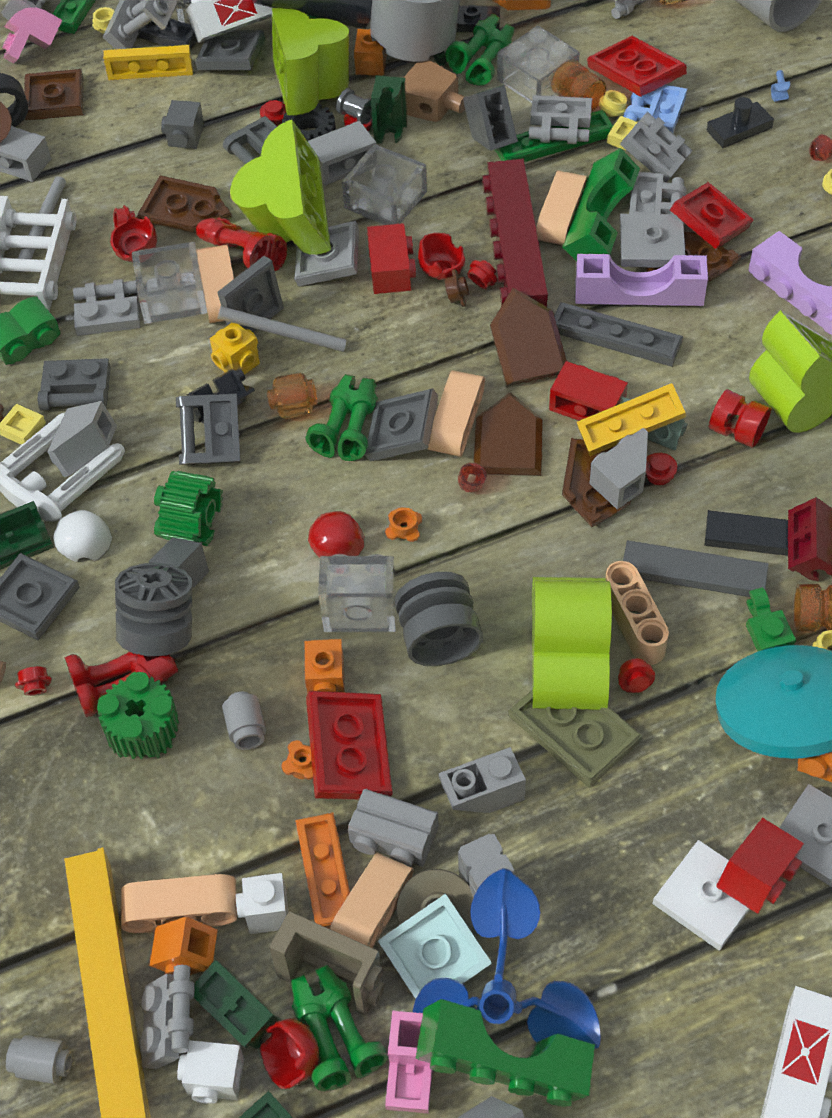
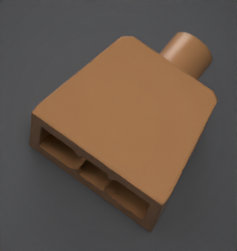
(432, 92)

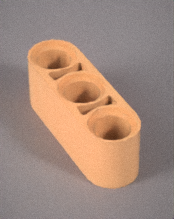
(560, 207)
(215, 274)
(456, 413)
(637, 627)
(372, 900)
(158, 902)

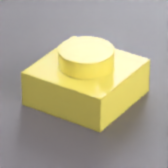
(620, 131)
(21, 424)

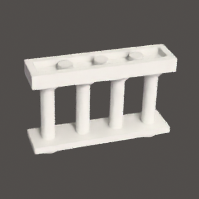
(56, 244)

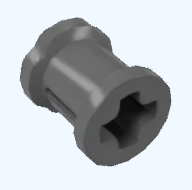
(355, 106)

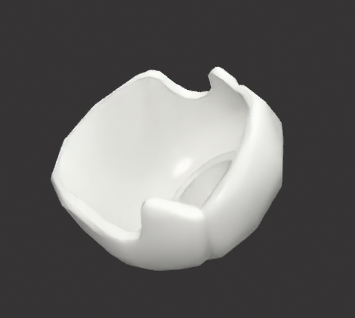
(82, 536)

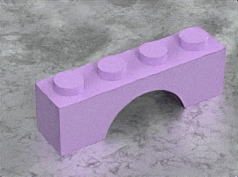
(777, 266)
(677, 283)

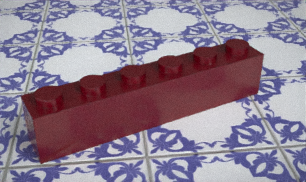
(514, 230)

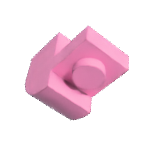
(30, 25)
(407, 1077)

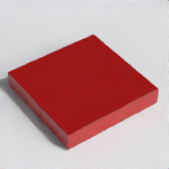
(711, 215)

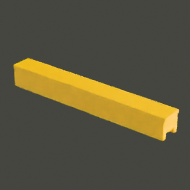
(106, 987)

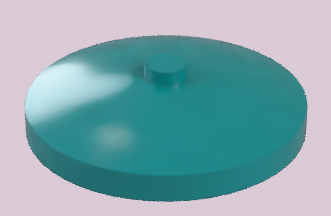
(779, 702)

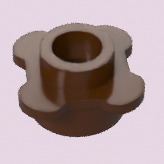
(456, 288)

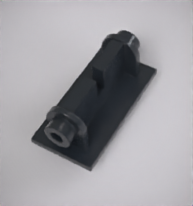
(227, 383)

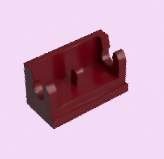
(810, 538)

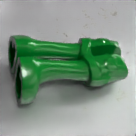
(485, 35)
(345, 400)
(333, 1003)

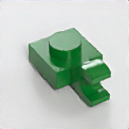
(767, 627)

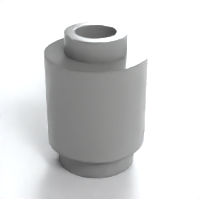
(244, 720)
(39, 1059)

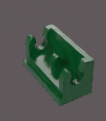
(389, 107)
(22, 533)
(234, 1005)

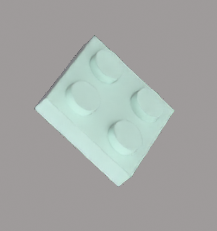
(434, 946)

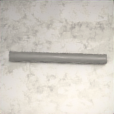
(47, 208)
(281, 328)

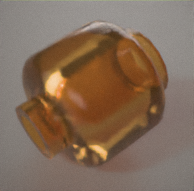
(292, 395)

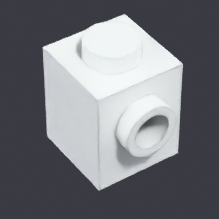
(263, 902)
(211, 1071)

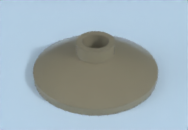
(428, 887)

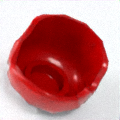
(133, 236)
(439, 256)
(336, 534)
(290, 1053)

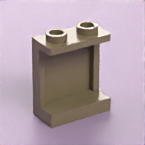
(317, 946)

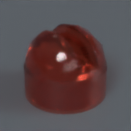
(821, 148)
(473, 469)

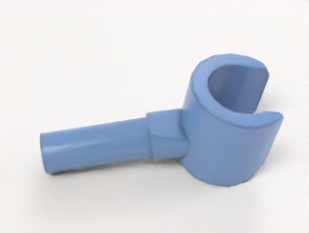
(779, 90)

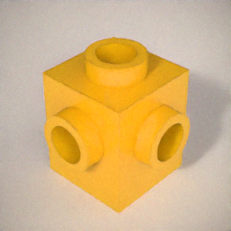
(235, 348)

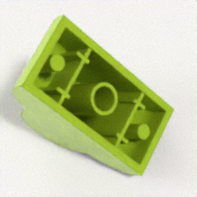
(309, 59)
(285, 190)
(794, 373)
(571, 642)

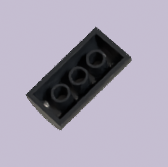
(348, 12)

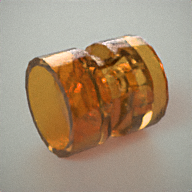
(575, 80)
(812, 607)

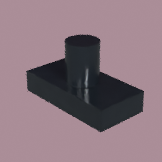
(742, 123)

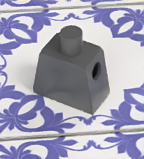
(489, 116)

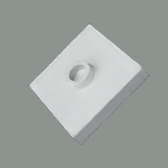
(695, 900)

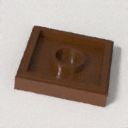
(54, 94)

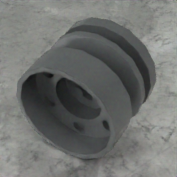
(153, 609)
(438, 619)

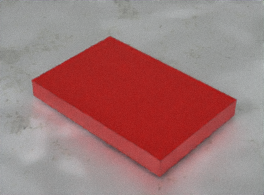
(636, 66)
(347, 744)

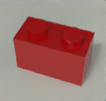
(389, 258)
(584, 392)
(760, 865)

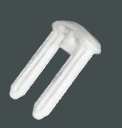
(31, 486)

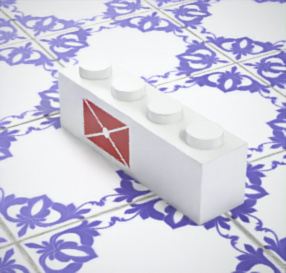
(219, 17)
(802, 1059)

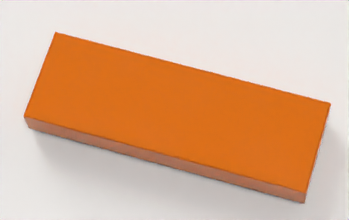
(323, 866)

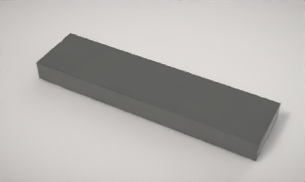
(617, 334)
(696, 568)

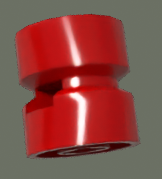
(751, 421)

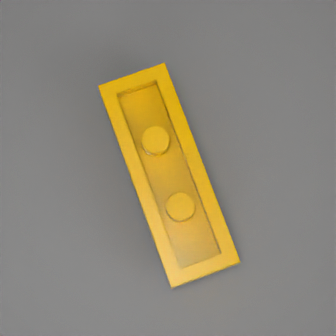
(148, 62)
(646, 411)

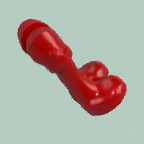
(255, 244)
(86, 677)

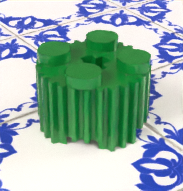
(187, 507)
(138, 717)

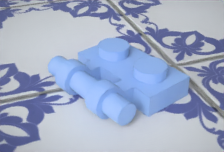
(664, 103)

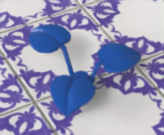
(511, 909)

